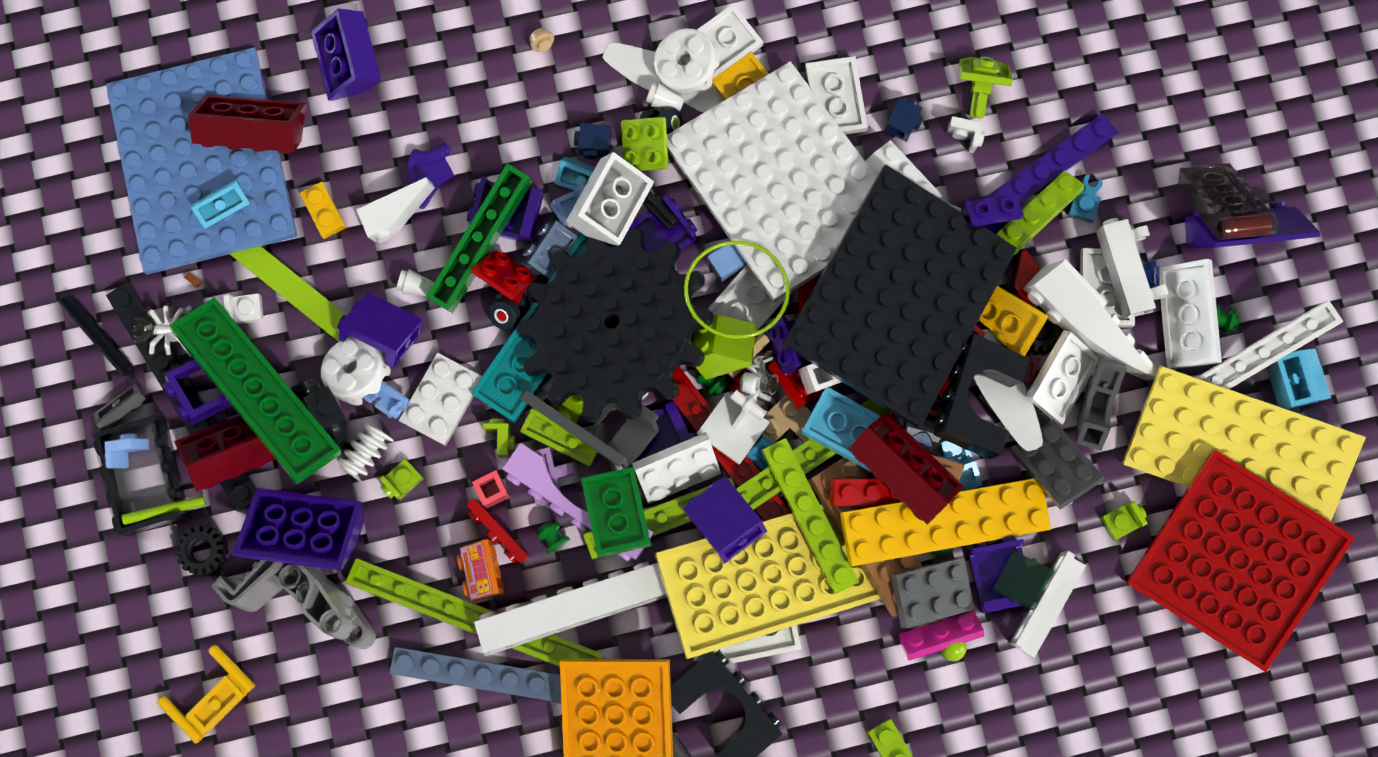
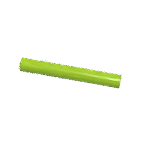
(163, 510)

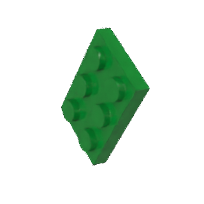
(615, 512)

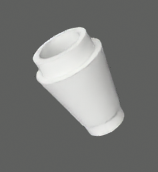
(663, 97)
(413, 283)

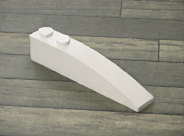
(1081, 310)

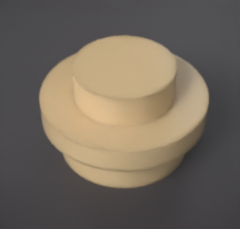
(541, 40)

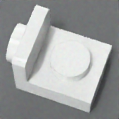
(964, 129)
(244, 308)

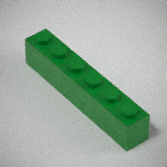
(479, 237)

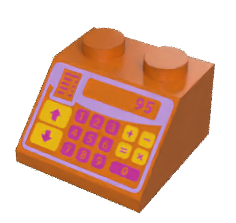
(481, 570)

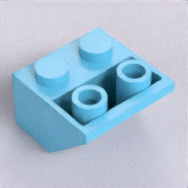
(1298, 379)

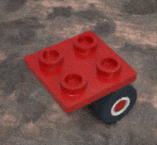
(511, 281)

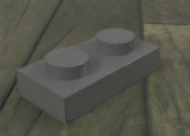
(112, 412)

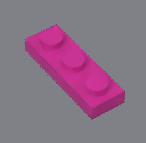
(941, 634)

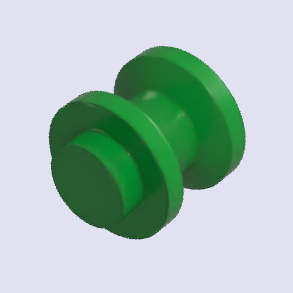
(1227, 321)
(716, 384)
(550, 533)

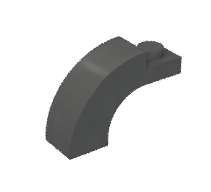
(1097, 404)

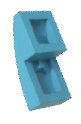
(970, 476)

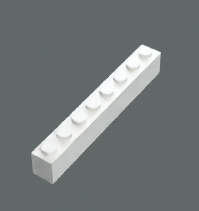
(570, 608)

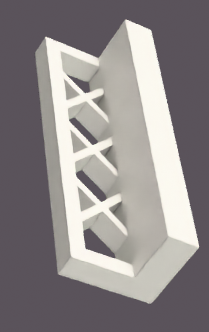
(1038, 623)

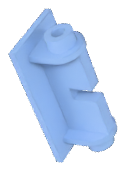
(388, 401)

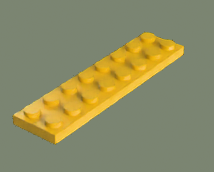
(968, 519)

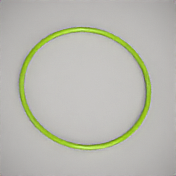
(731, 335)

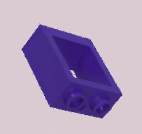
(184, 407)

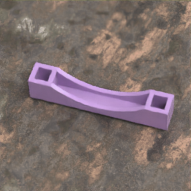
(532, 471)

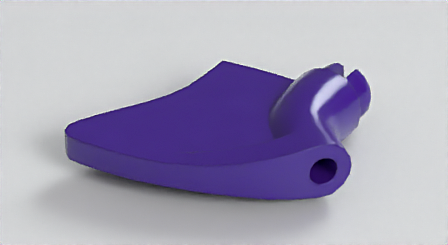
(430, 165)

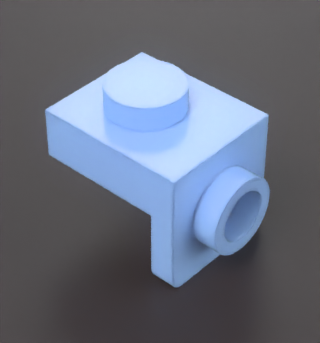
(563, 205)
(117, 450)

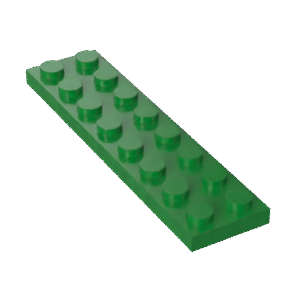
(255, 390)

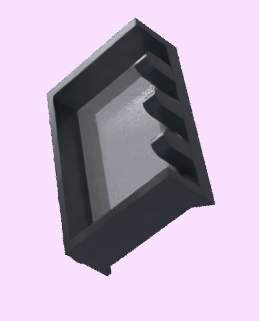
(150, 478)

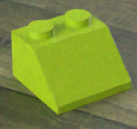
(723, 353)

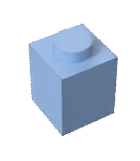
(726, 262)

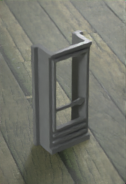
(624, 446)

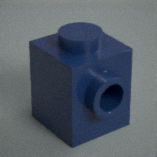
(904, 119)
(593, 140)

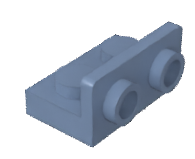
(551, 238)

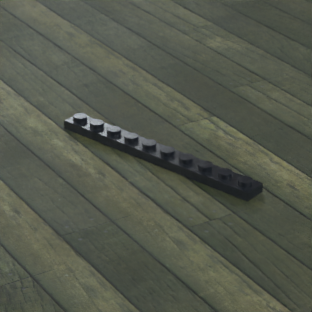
(130, 306)

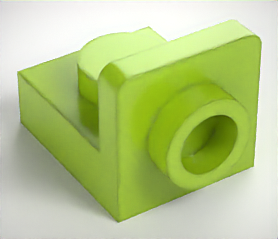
(400, 480)
(1124, 519)

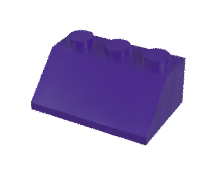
(345, 54)

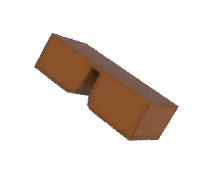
(192, 279)

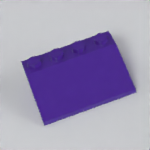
(1291, 226)
(300, 529)

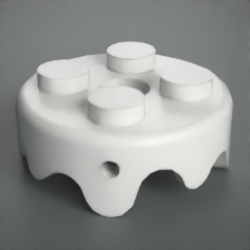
(695, 74)
(363, 380)

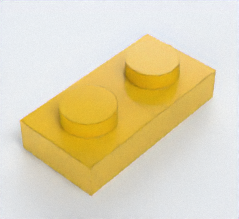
(323, 210)

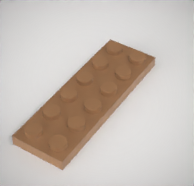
(877, 572)

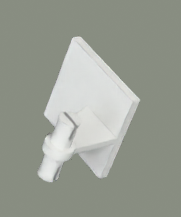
(735, 425)

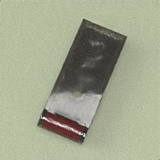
(1226, 202)

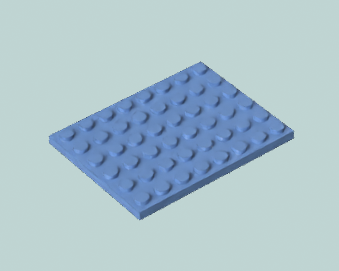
(170, 173)

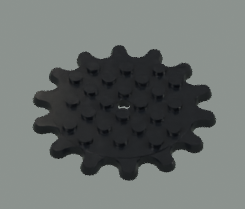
(621, 361)

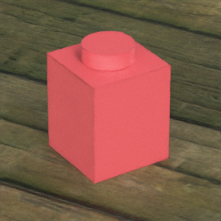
(491, 489)

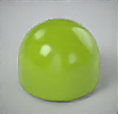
(954, 651)

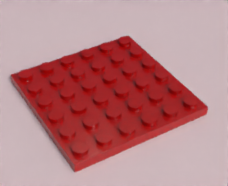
(1240, 560)

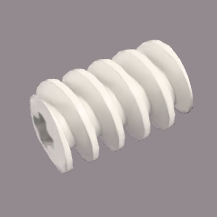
(364, 451)

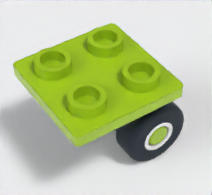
(646, 138)

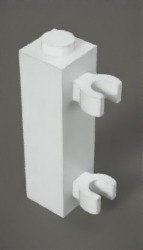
(1126, 267)

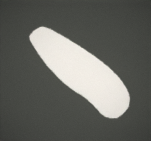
(638, 67)
(1012, 407)

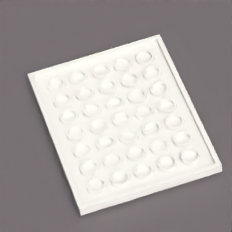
(775, 176)

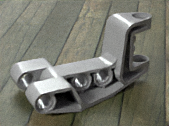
(320, 598)

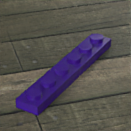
(1058, 159)

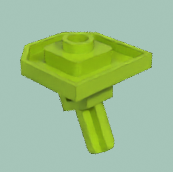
(983, 74)

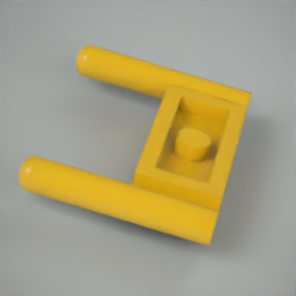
(215, 704)

